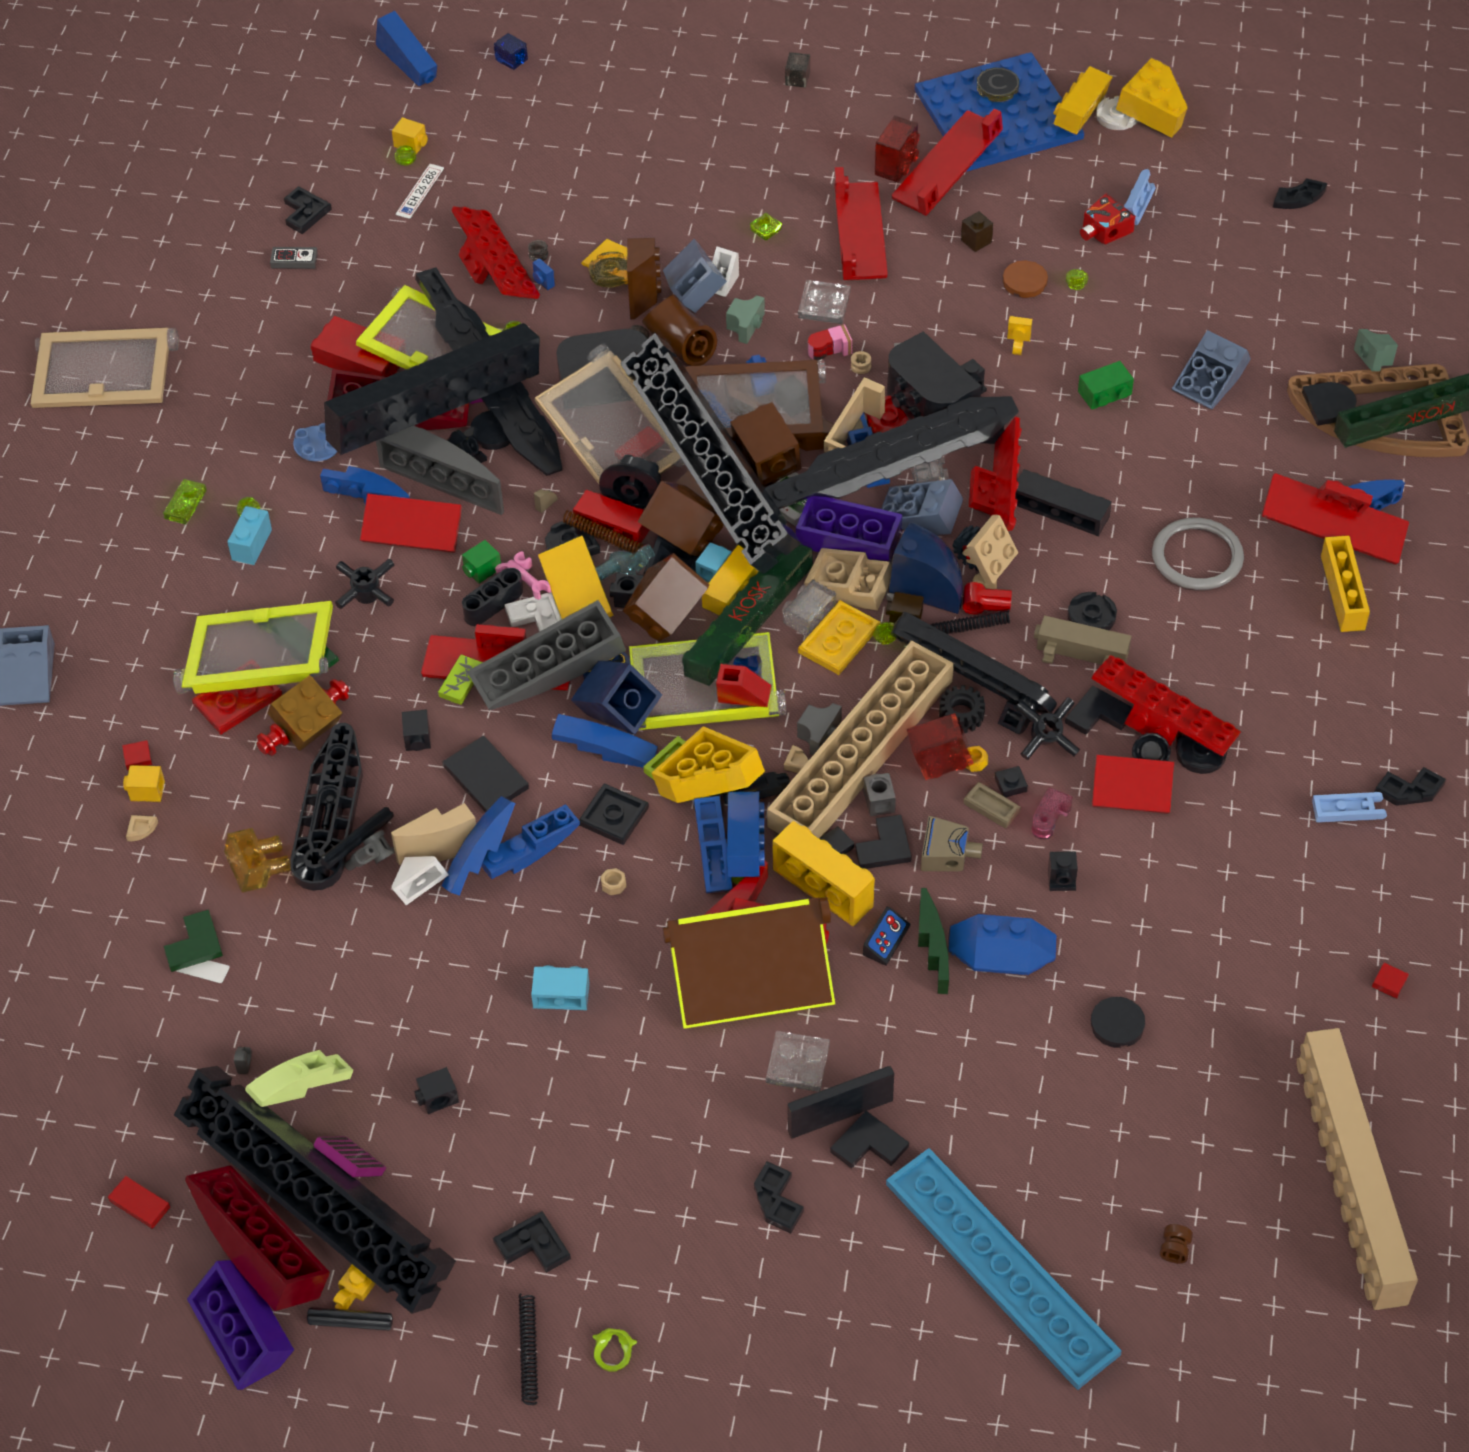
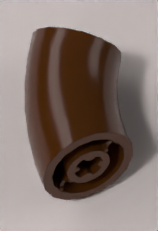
(687, 334)

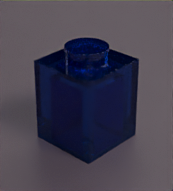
(510, 51)

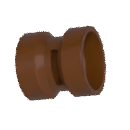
(1176, 1242)

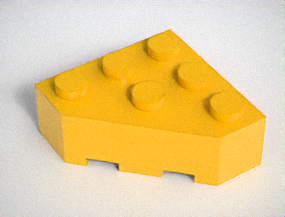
(1154, 98)
(707, 767)

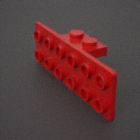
(490, 253)
(996, 490)
(1336, 512)
(490, 641)
(1162, 710)

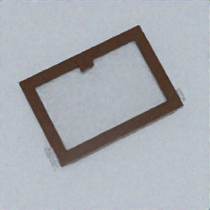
(743, 387)

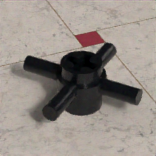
(364, 584)
(1053, 721)

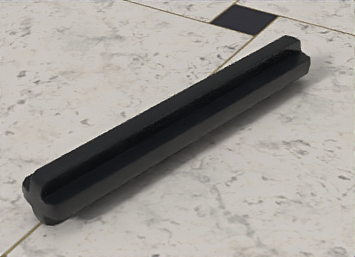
(356, 838)

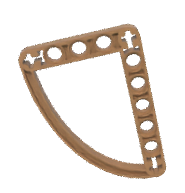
(1426, 376)

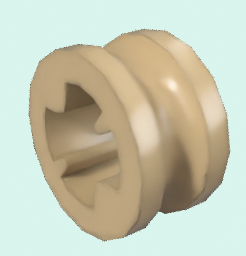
(861, 368)

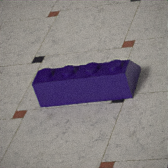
(239, 1325)

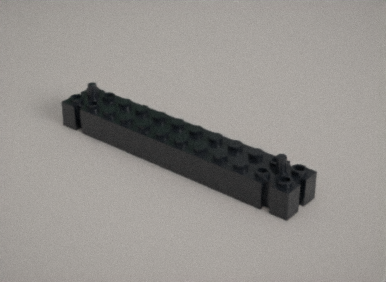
(710, 454)
(315, 1189)

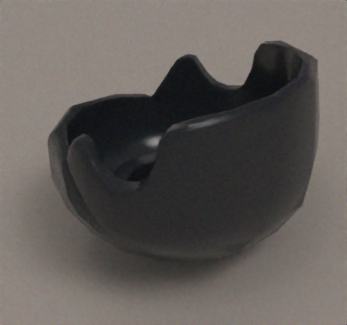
(1151, 747)

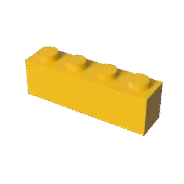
(1082, 100)
(728, 582)
(1345, 583)

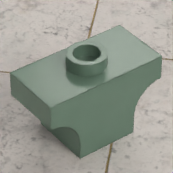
(745, 317)
(1375, 349)

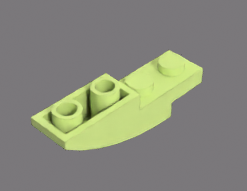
(296, 1075)

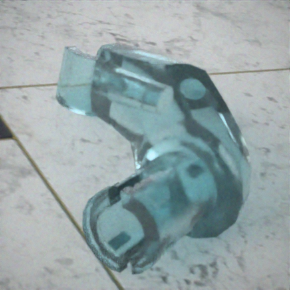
(625, 562)

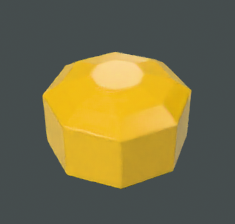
(979, 757)

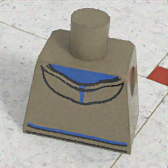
(947, 846)

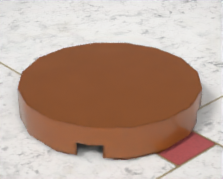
(1025, 278)

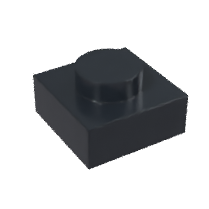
(1011, 781)

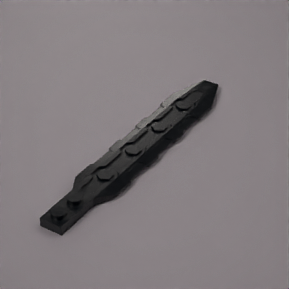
(512, 407)
(896, 450)

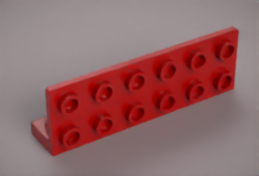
(948, 161)
(859, 228)

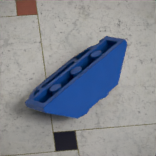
(1002, 944)

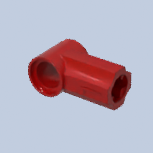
(978, 598)

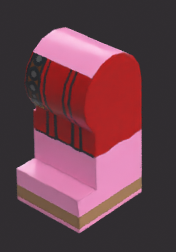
(829, 342)

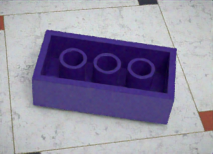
(849, 527)

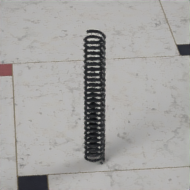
(973, 622)
(523, 1351)

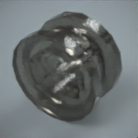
(535, 246)

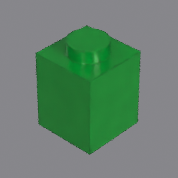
(480, 561)

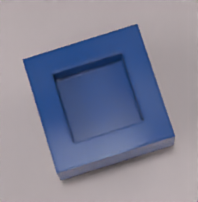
(543, 274)

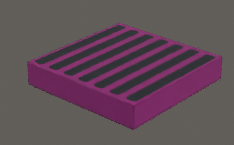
(349, 1156)

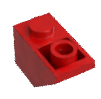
(742, 687)

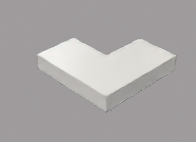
(531, 610)

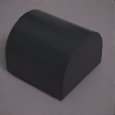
(1013, 719)

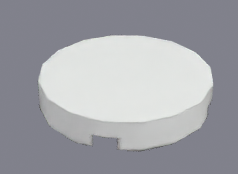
(1112, 118)

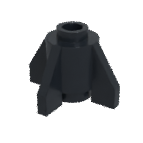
(468, 443)

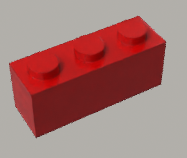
(612, 515)

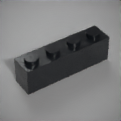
(1062, 502)

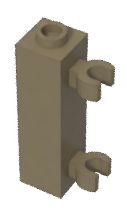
(1079, 641)

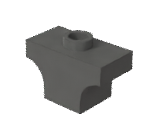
(818, 724)

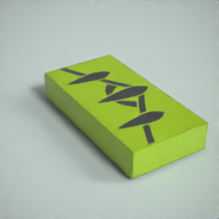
(458, 681)

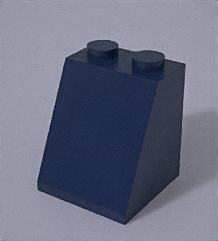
(617, 695)

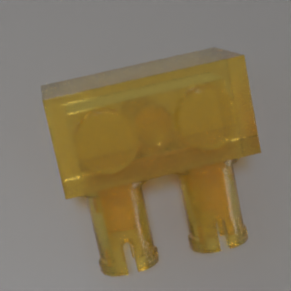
(248, 860)

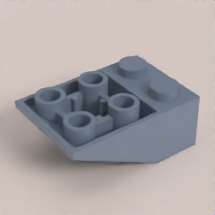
(693, 276)
(1212, 370)
(926, 504)
(26, 665)

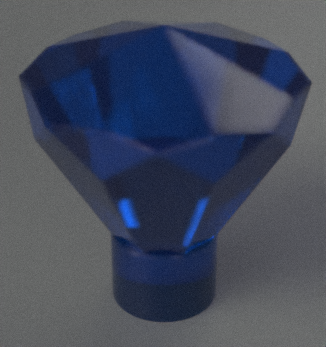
(752, 662)

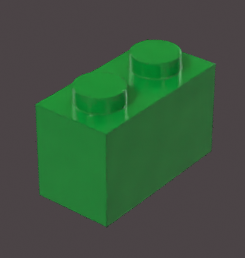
(1105, 385)

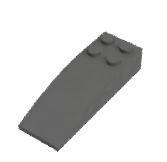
(440, 466)
(548, 658)

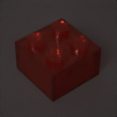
(896, 149)
(940, 746)

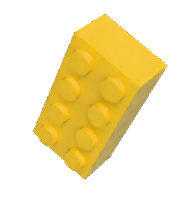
(823, 872)

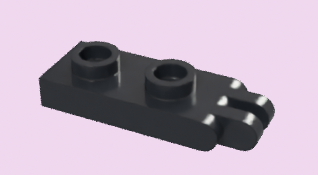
(767, 785)

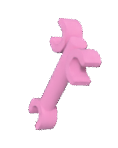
(522, 565)

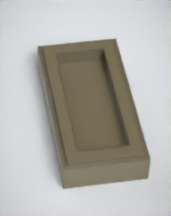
(992, 805)

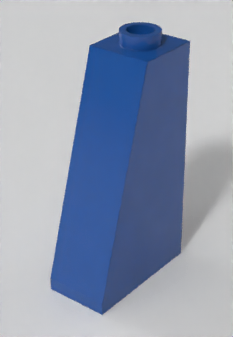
(404, 49)

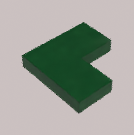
(200, 945)

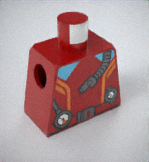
(1107, 221)

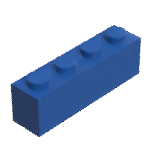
(745, 834)

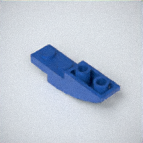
(359, 483)
(1383, 492)
(532, 844)

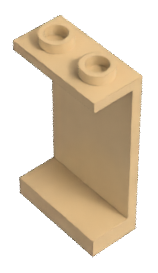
(867, 398)

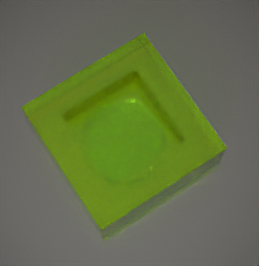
(765, 226)

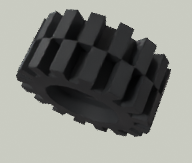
(965, 698)

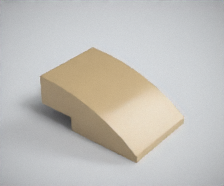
(852, 577)
(434, 834)

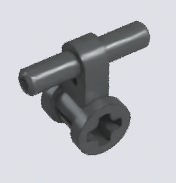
(375, 849)

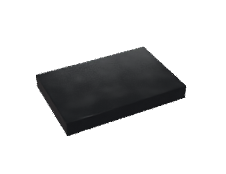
(485, 773)

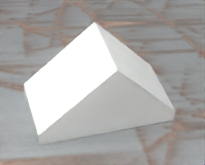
(728, 265)
(417, 877)

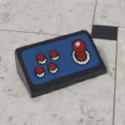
(885, 936)

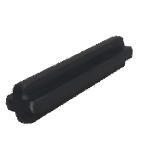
(349, 1318)

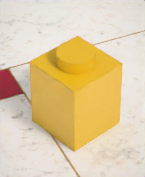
(409, 134)
(144, 783)

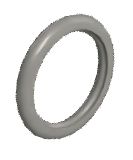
(1198, 583)

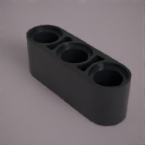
(492, 596)

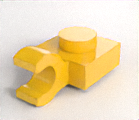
(1019, 330)
(352, 1285)

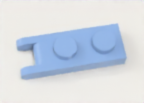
(1140, 196)
(1347, 807)

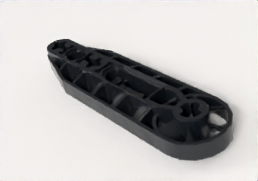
(974, 664)
(333, 782)

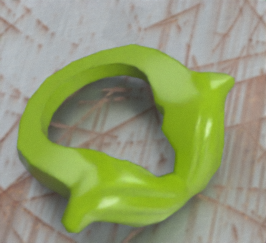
(601, 1342)

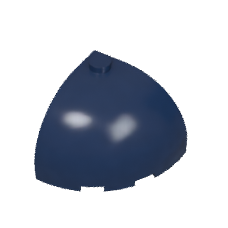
(927, 568)

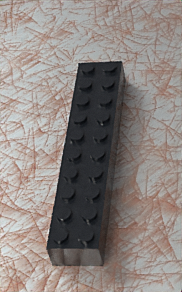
(431, 388)

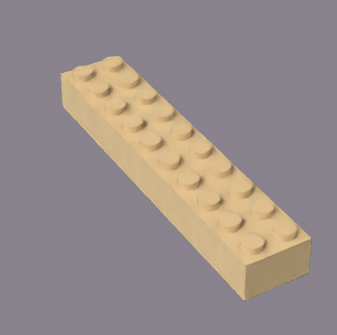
(862, 741)
(1356, 1170)

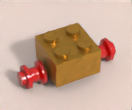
(303, 714)

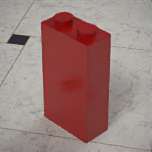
(338, 350)

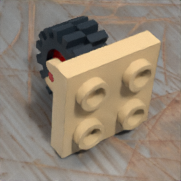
(986, 548)

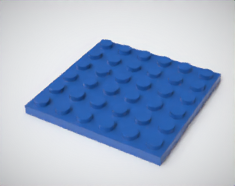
(1025, 117)

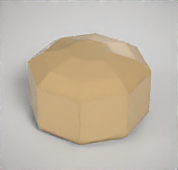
(613, 881)

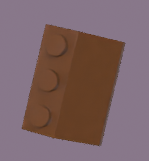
(642, 274)

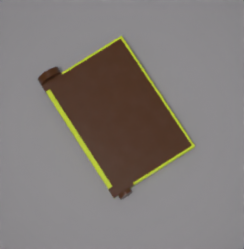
(751, 962)

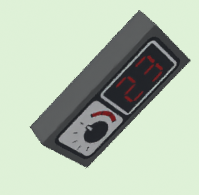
(294, 257)

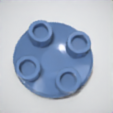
(311, 443)

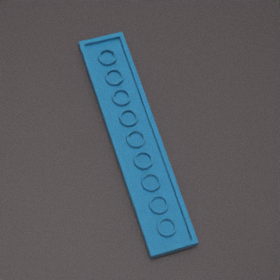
(1004, 1269)

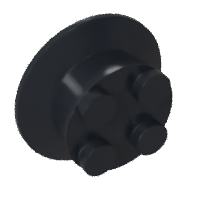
(630, 481)

